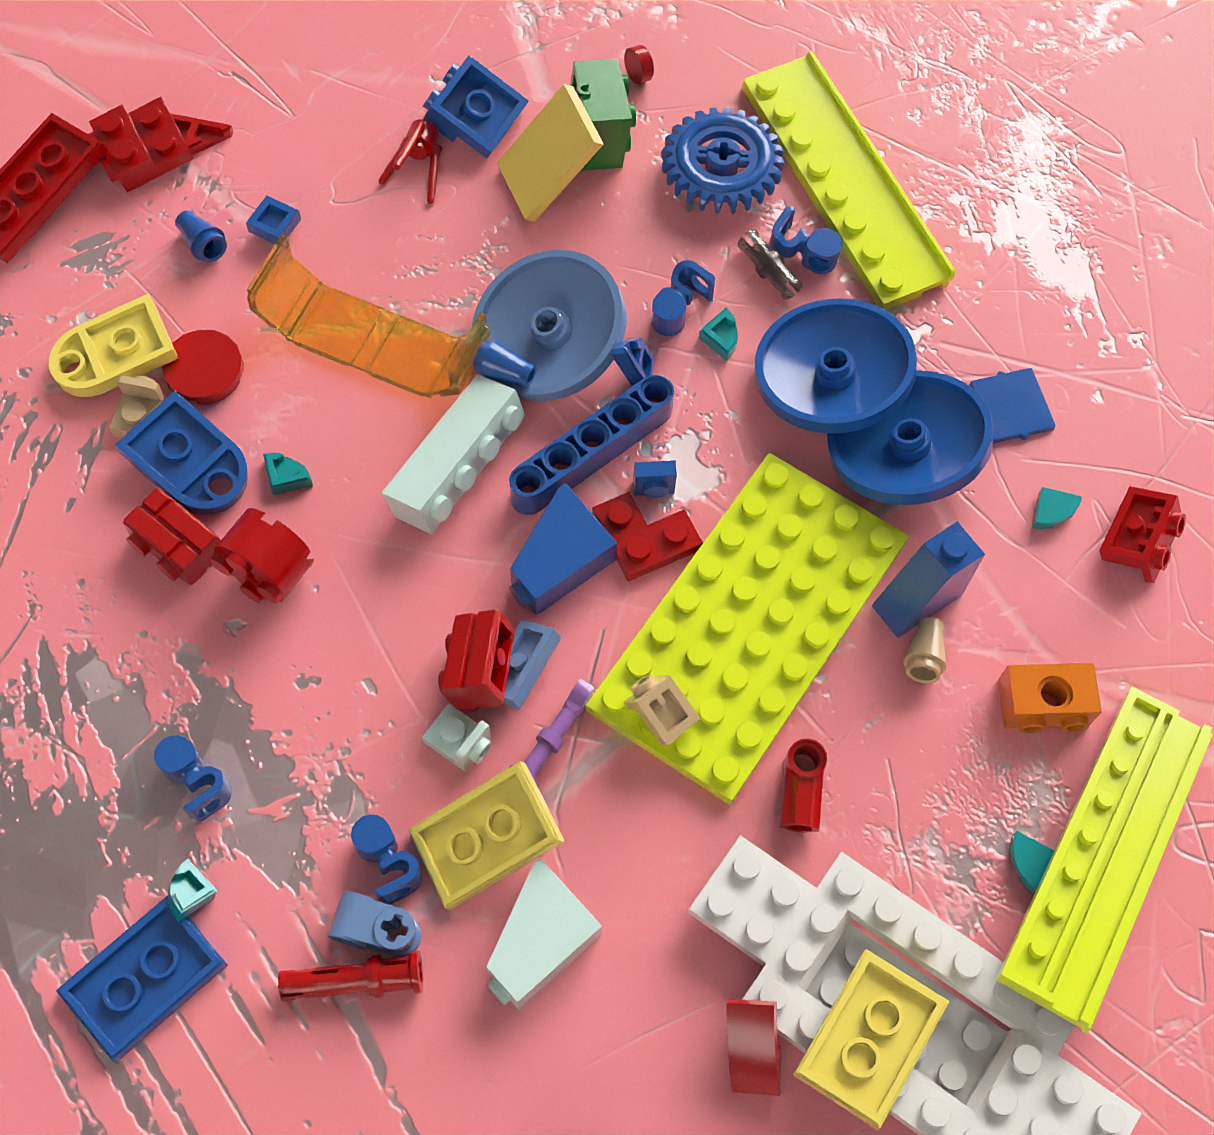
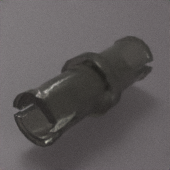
(770, 264)

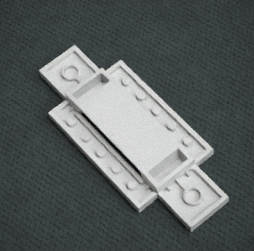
(971, 1070)

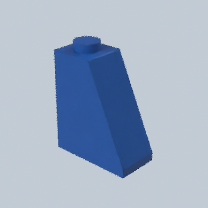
(560, 553)
(930, 579)

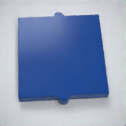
(1015, 404)

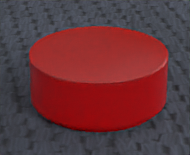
(639, 64)

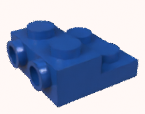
(474, 106)

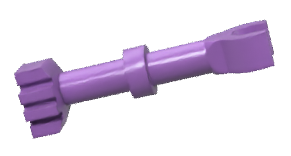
(551, 739)

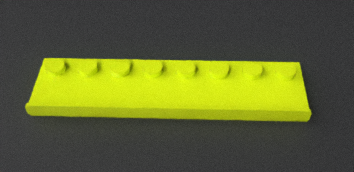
(849, 182)
(1105, 860)

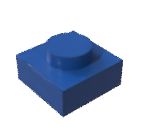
(273, 219)
(654, 478)

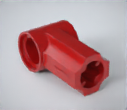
(803, 789)

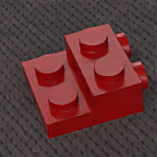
(140, 143)

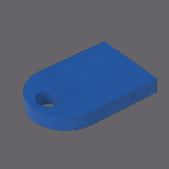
(184, 454)

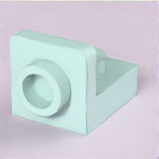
(458, 738)

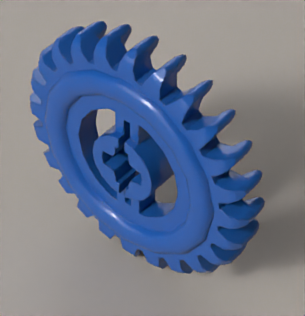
(722, 159)

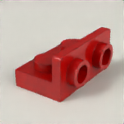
(1144, 531)

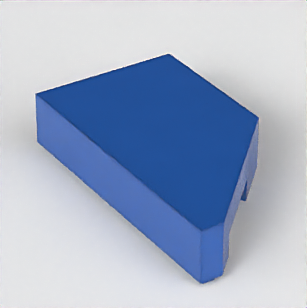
(634, 359)

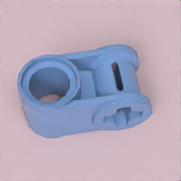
(366, 924)

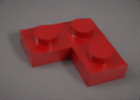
(644, 546)

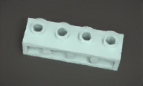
(454, 454)

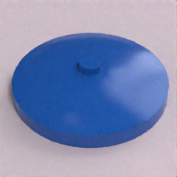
(835, 365)
(922, 449)

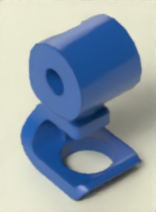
(818, 250)
(671, 302)
(183, 764)
(377, 843)

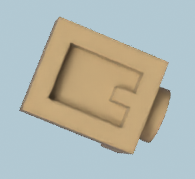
(138, 399)
(662, 707)

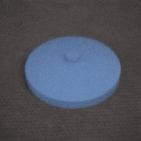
(559, 316)

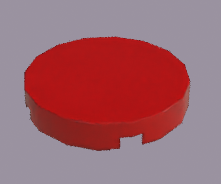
(205, 367)

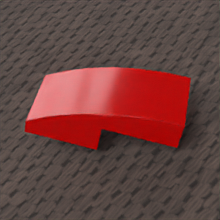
(753, 1047)

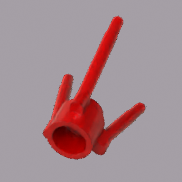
(418, 144)

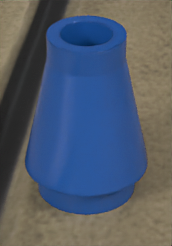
(202, 238)
(503, 365)

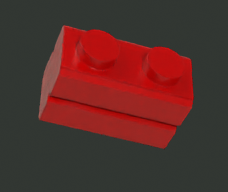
(171, 536)
(477, 660)

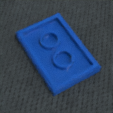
(141, 979)

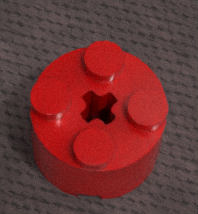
(262, 557)

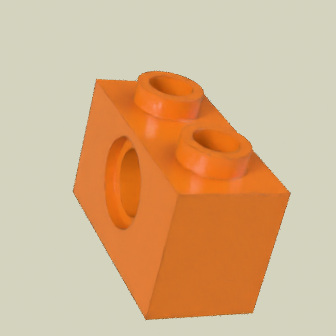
(1069, 683)

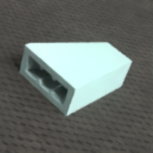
(539, 938)

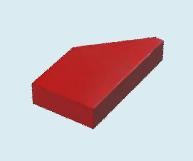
(202, 133)

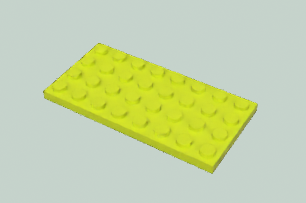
(752, 622)

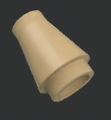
(926, 654)

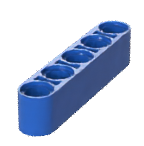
(600, 428)

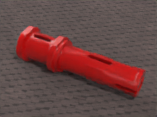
(373, 977)

